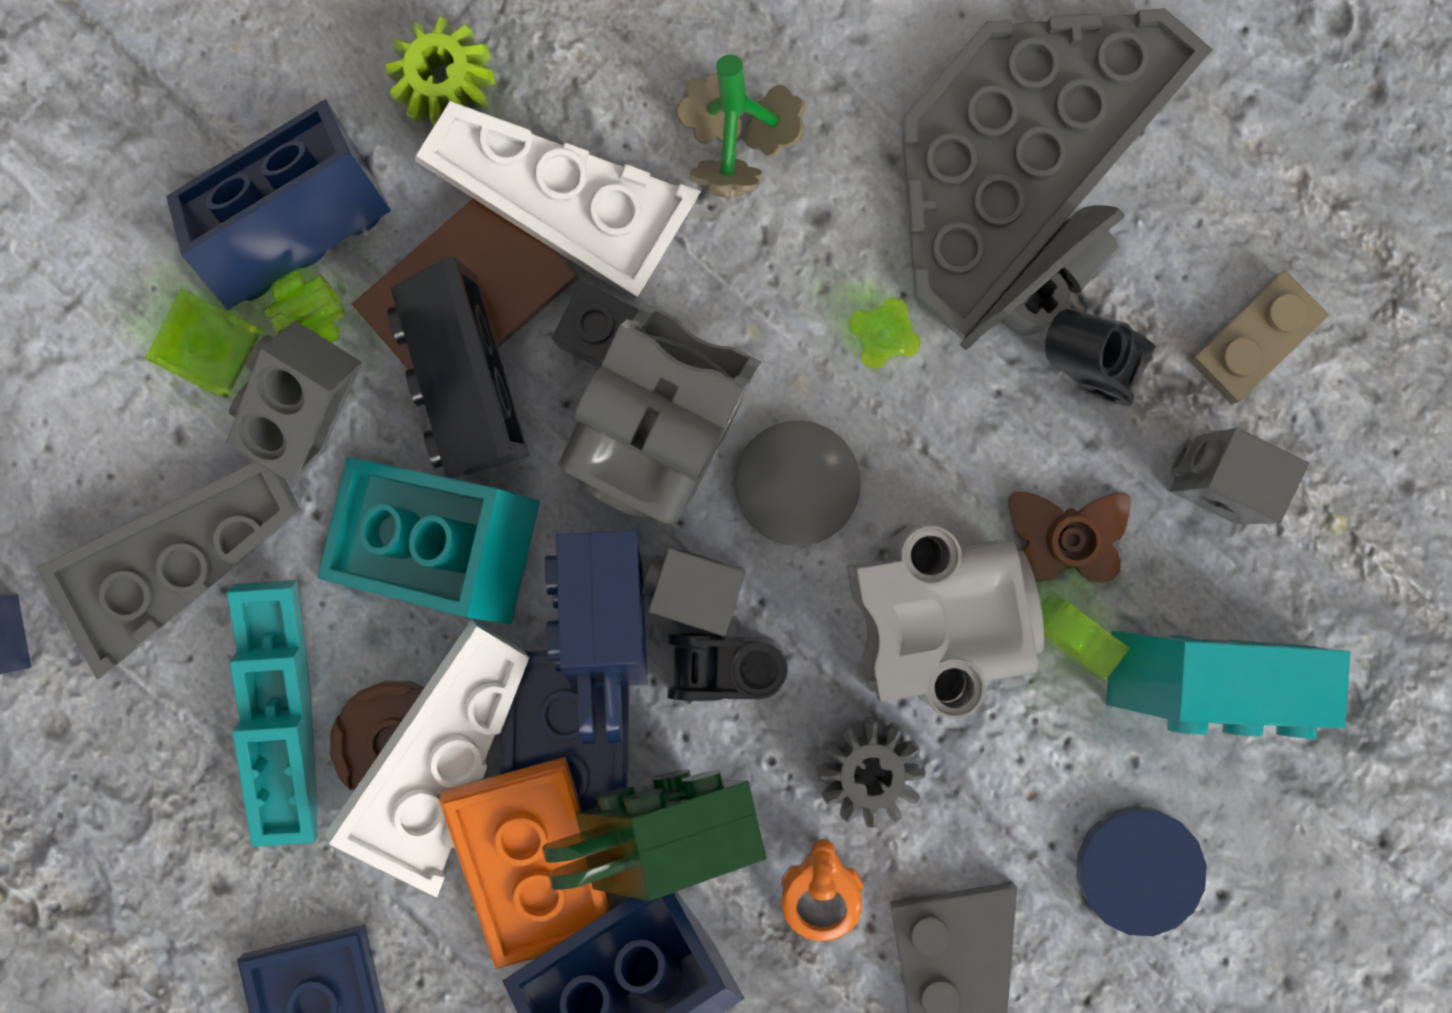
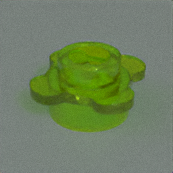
(890, 316)

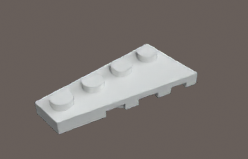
(581, 206)
(439, 745)

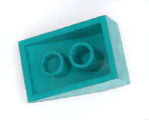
(429, 540)

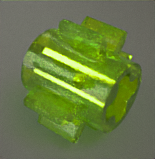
(308, 303)

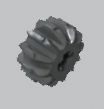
(851, 786)

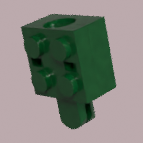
(660, 837)

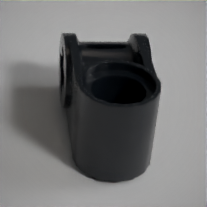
(1097, 354)
(721, 667)

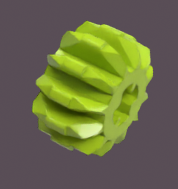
(415, 73)

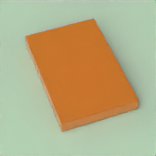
(499, 843)

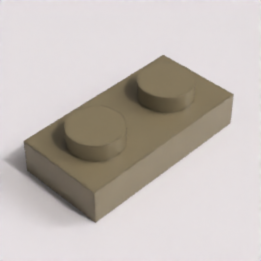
(1258, 337)

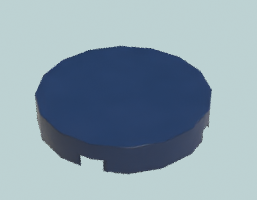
(1141, 871)

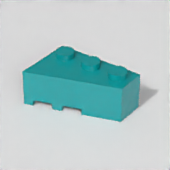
(1231, 684)

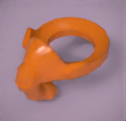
(822, 877)

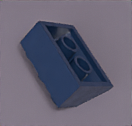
(275, 206)
(630, 961)

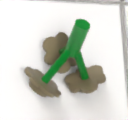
(714, 112)

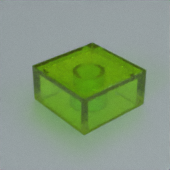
(203, 344)
(1080, 638)

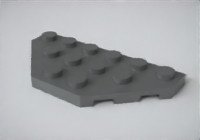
(1022, 139)

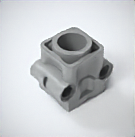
(964, 612)

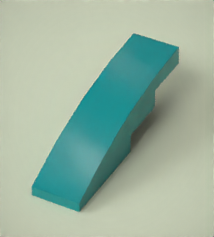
(274, 713)

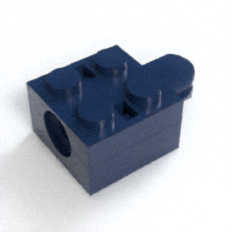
(599, 621)

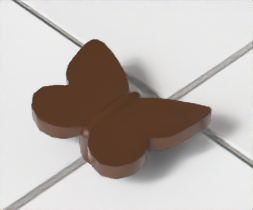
(1069, 537)

